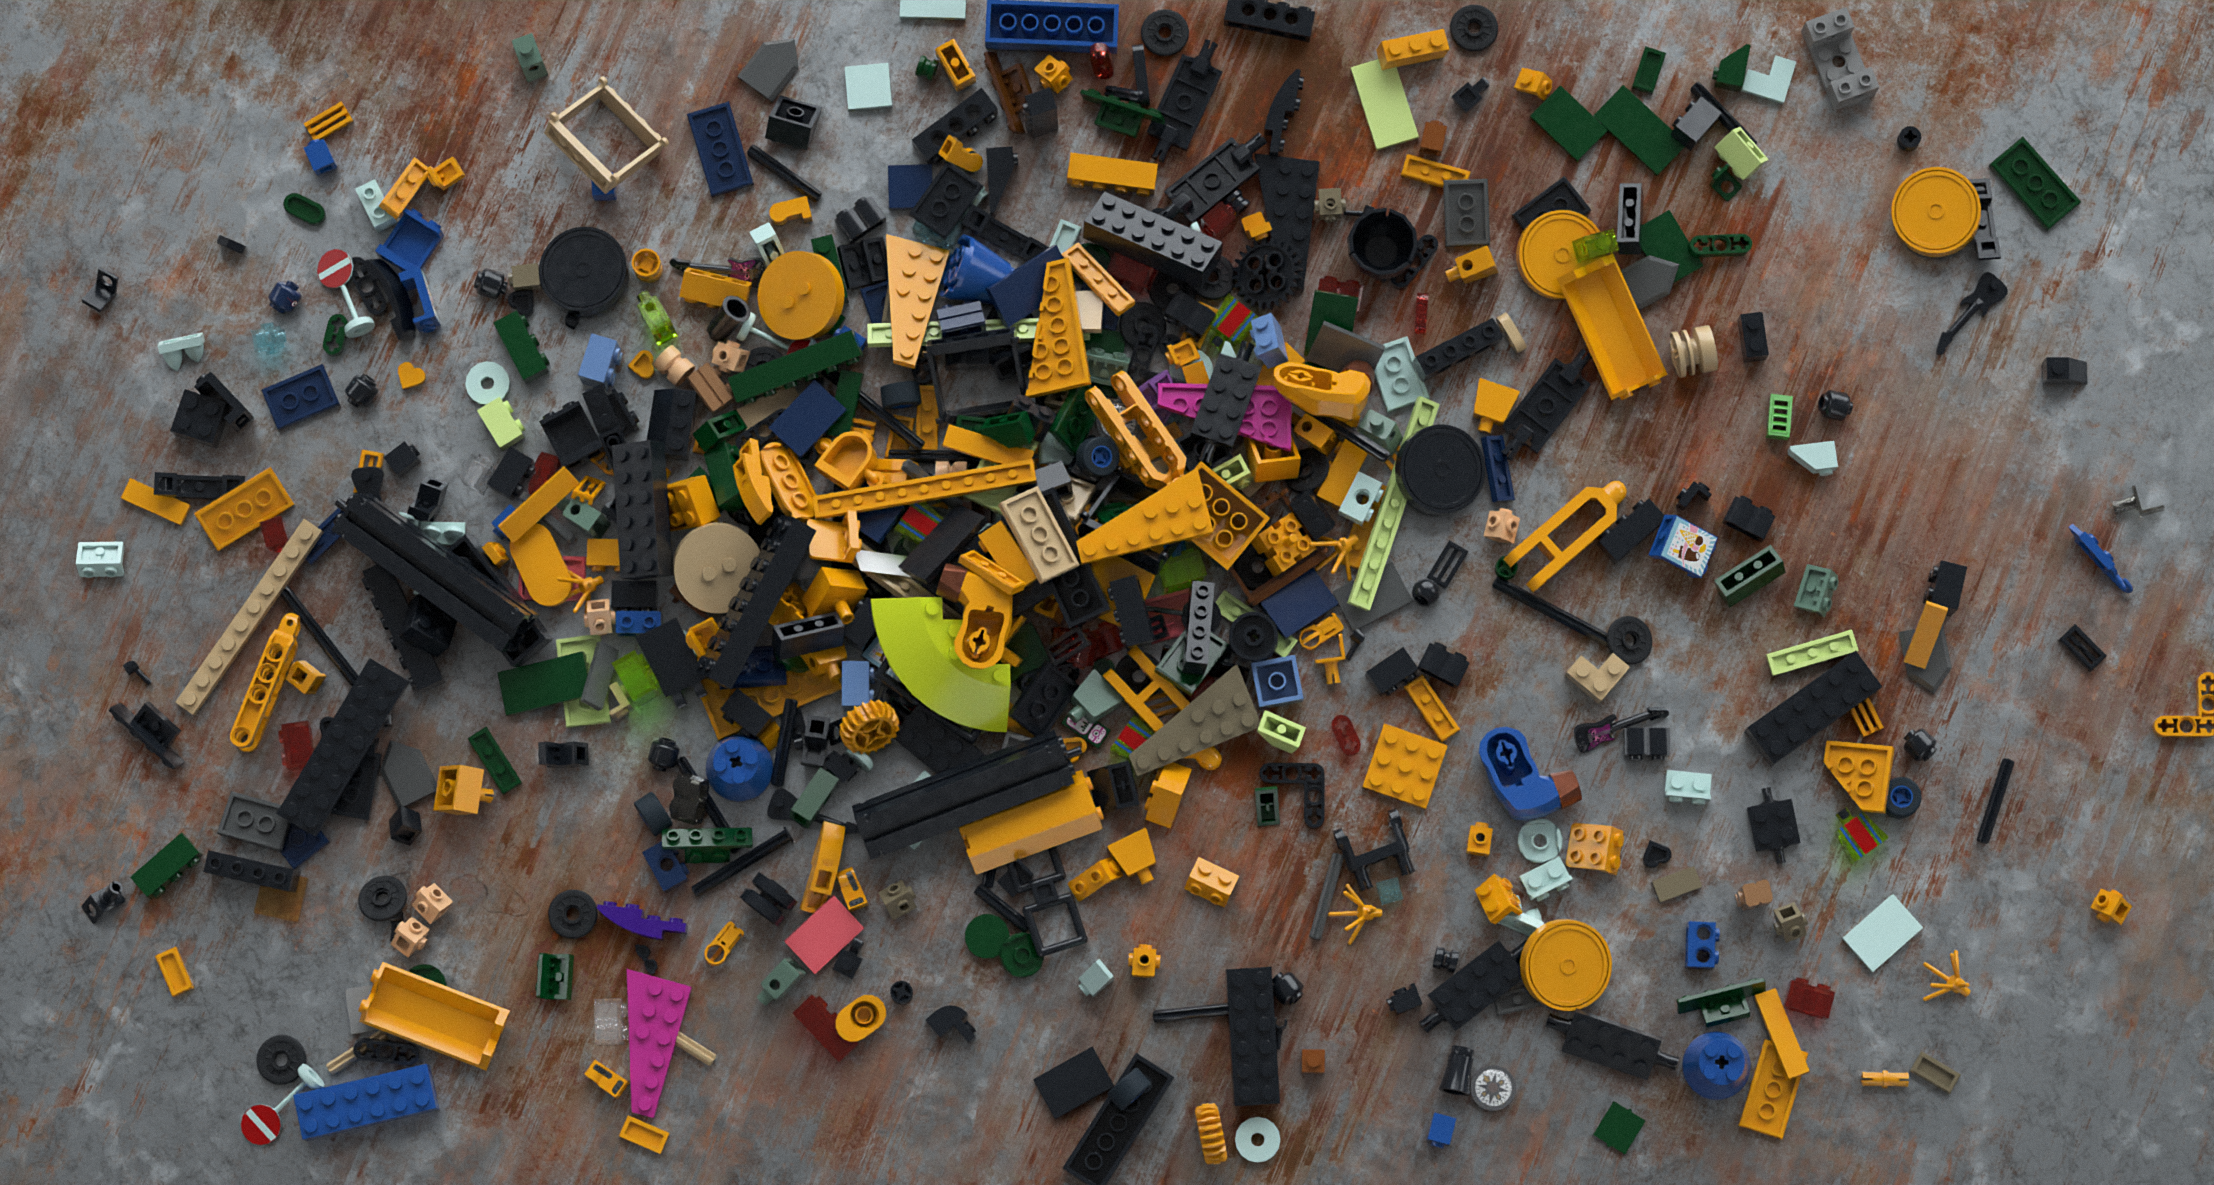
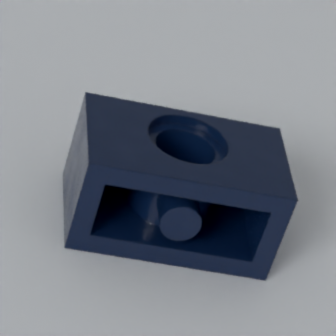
(667, 879)

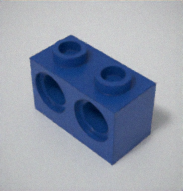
(636, 622)
(1695, 944)

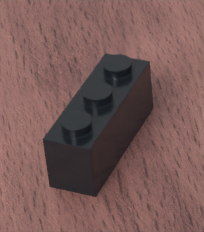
(1630, 218)
(1630, 530)
(1131, 611)
(808, 635)

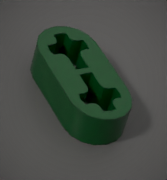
(330, 334)

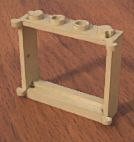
(583, 157)

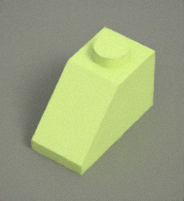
(1280, 732)

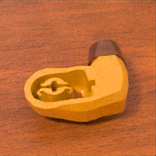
(1326, 391)
(985, 616)

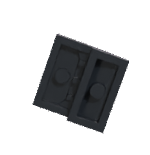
(864, 262)

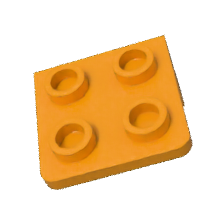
(835, 539)
(1595, 847)

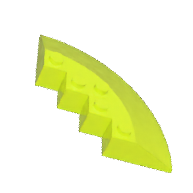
(925, 660)

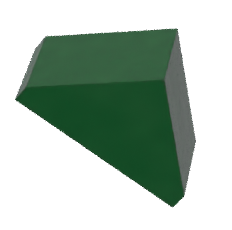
(1267, 806)

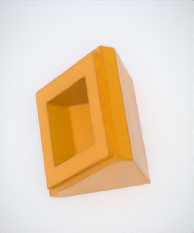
(770, 736)

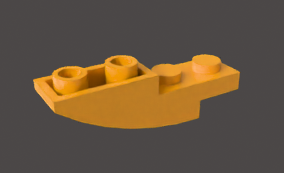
(751, 483)
(824, 866)

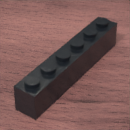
(393, 606)

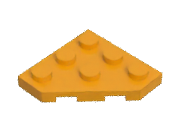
(1862, 771)

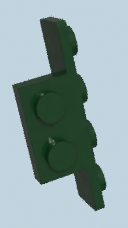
(1120, 116)
(707, 844)
(1722, 1004)

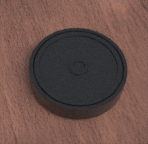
(584, 271)
(1440, 469)

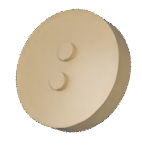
(712, 565)

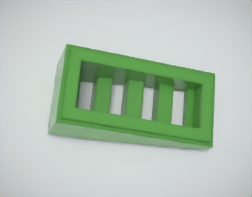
(1779, 434)

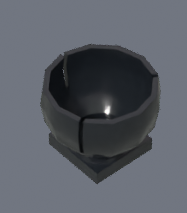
(1382, 244)

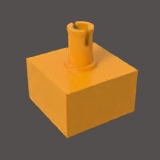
(835, 591)
(460, 790)

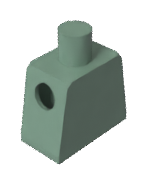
(529, 56)
(1379, 430)
(584, 517)
(1094, 699)
(788, 974)

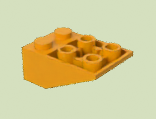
(691, 503)

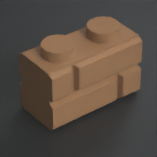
(711, 389)
(1754, 895)

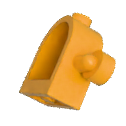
(849, 460)

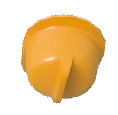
(860, 1018)

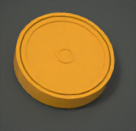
(1936, 212)
(1548, 252)
(800, 295)
(1566, 964)

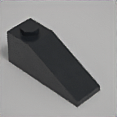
(1000, 173)

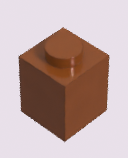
(1433, 138)
(1312, 1061)

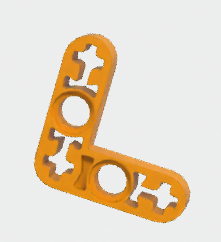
(2202, 714)

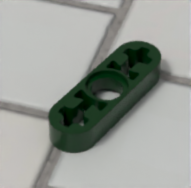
(1704, 240)

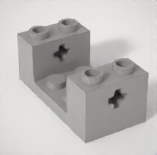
(1832, 38)

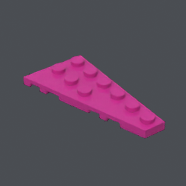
(1265, 419)
(654, 1021)

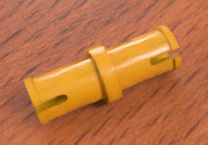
(1884, 1079)

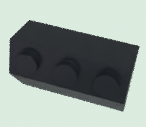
(673, 421)

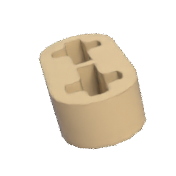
(1511, 333)

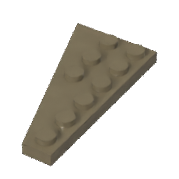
(1210, 719)

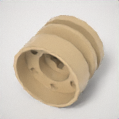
(1693, 351)

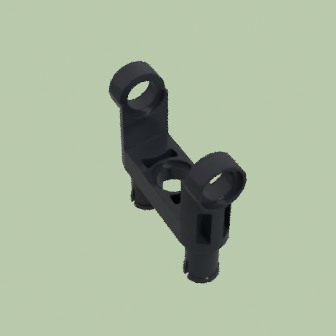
(1359, 863)

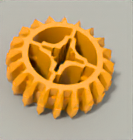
(869, 727)
(1211, 1133)

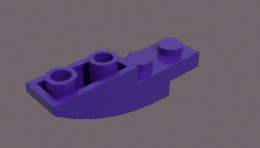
(632, 920)

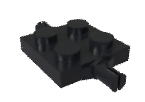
(1773, 825)

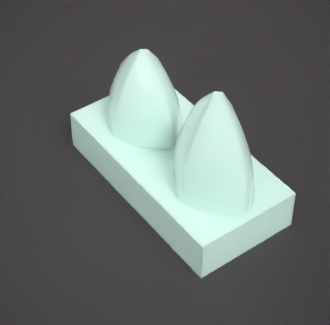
(172, 349)
(444, 532)
(1523, 923)

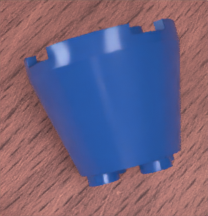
(972, 271)
(741, 782)
(1706, 1076)

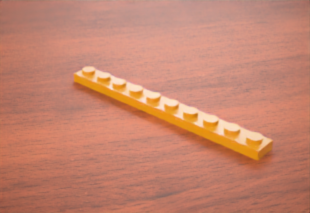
(925, 489)

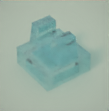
(1389, 891)

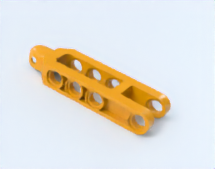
(1149, 422)
(1608, 496)
(255, 714)
(1207, 758)

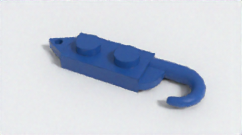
(2101, 558)

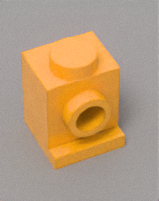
(307, 684)
(1475, 847)

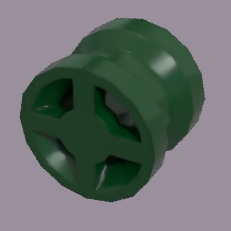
(927, 68)
(1502, 565)

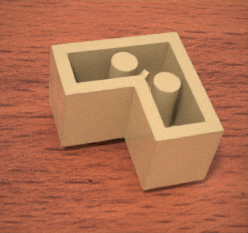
(1595, 681)

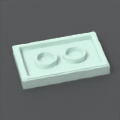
(933, 9)
(1397, 376)
(1882, 933)

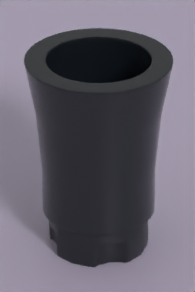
(729, 316)
(1458, 1071)

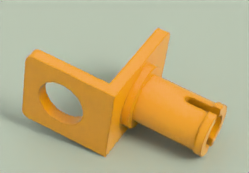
(1331, 663)

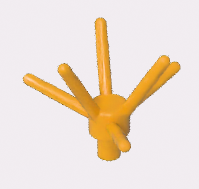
(1342, 548)
(586, 586)
(1363, 912)
(1954, 982)

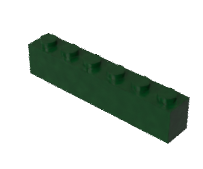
(796, 367)

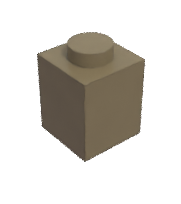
(525, 277)

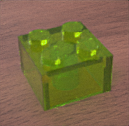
(1181, 571)
(636, 679)

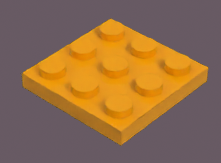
(1404, 766)

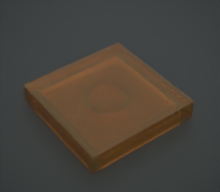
(281, 903)

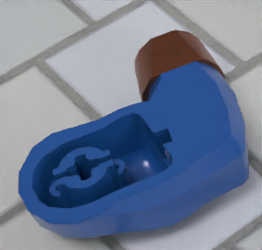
(1518, 780)

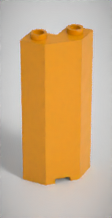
(1612, 327)
(1032, 826)
(433, 1015)

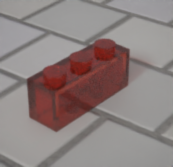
(822, 1026)

